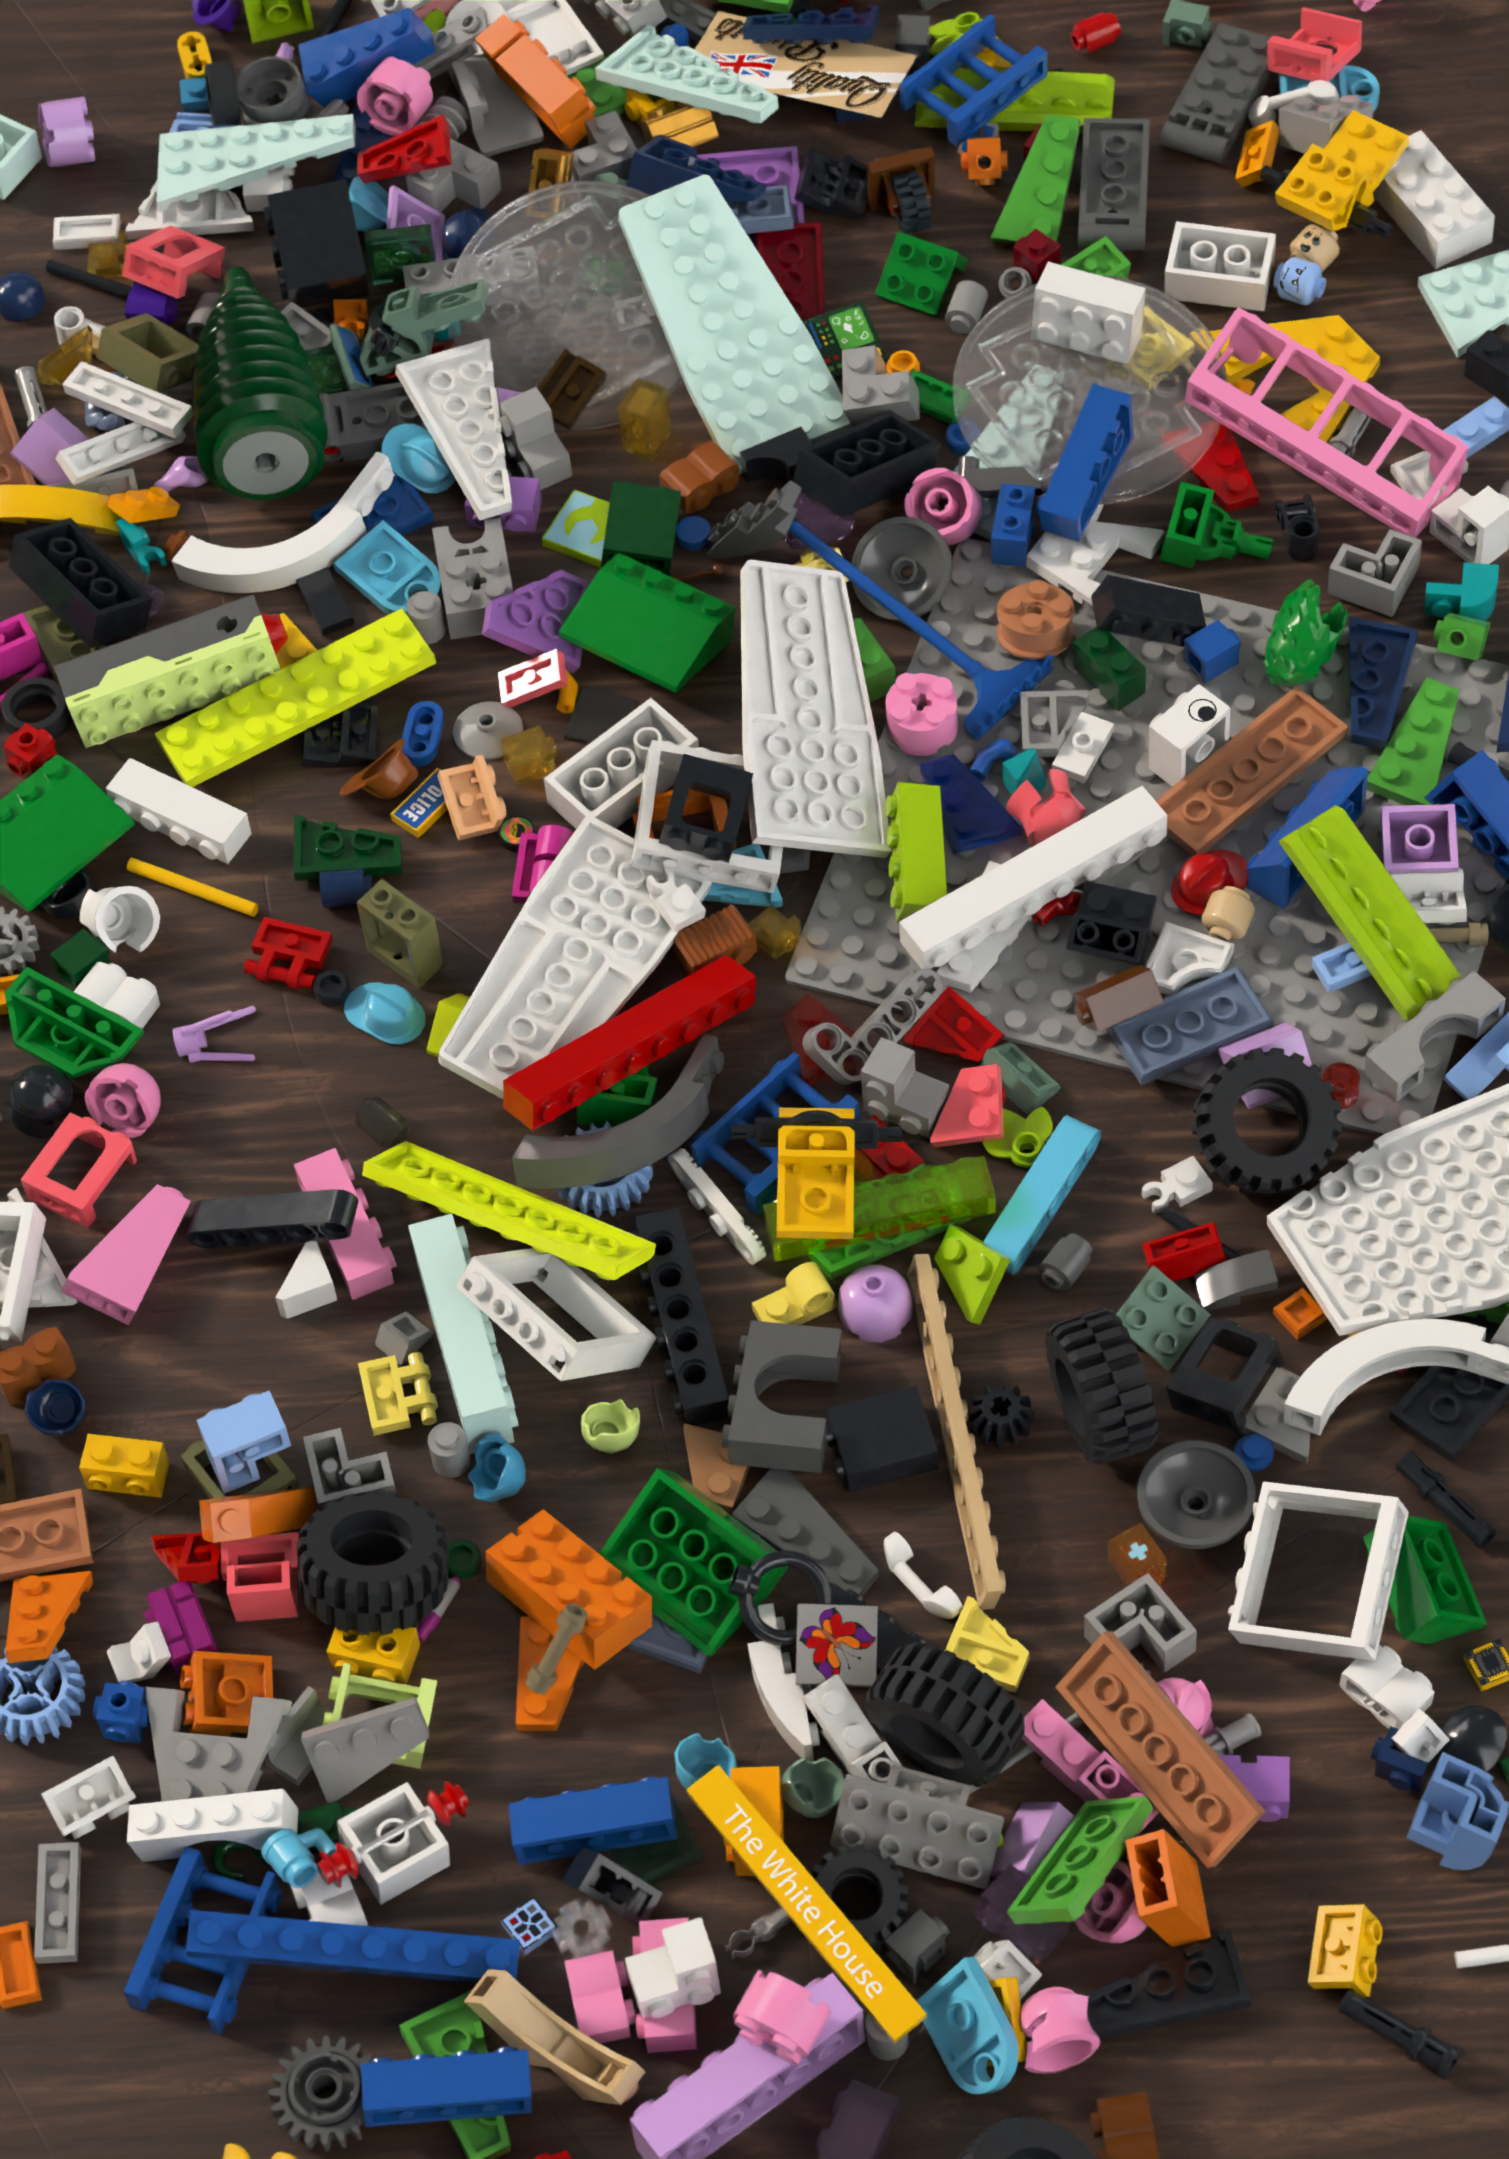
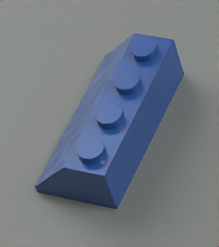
(1272, 871)

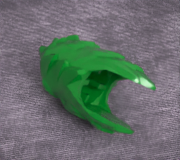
(1301, 637)

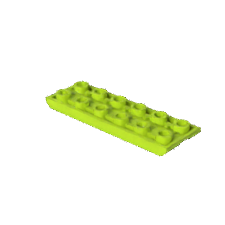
(1056, 94)
(1371, 911)

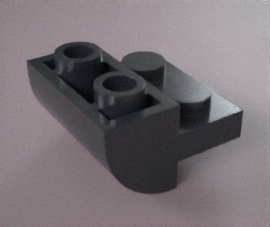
(1112, 923)

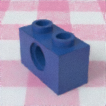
(1013, 525)

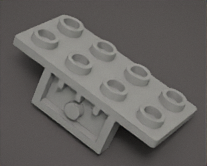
(494, 111)
(919, 1825)

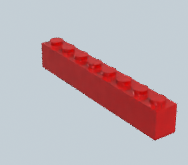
(628, 1042)

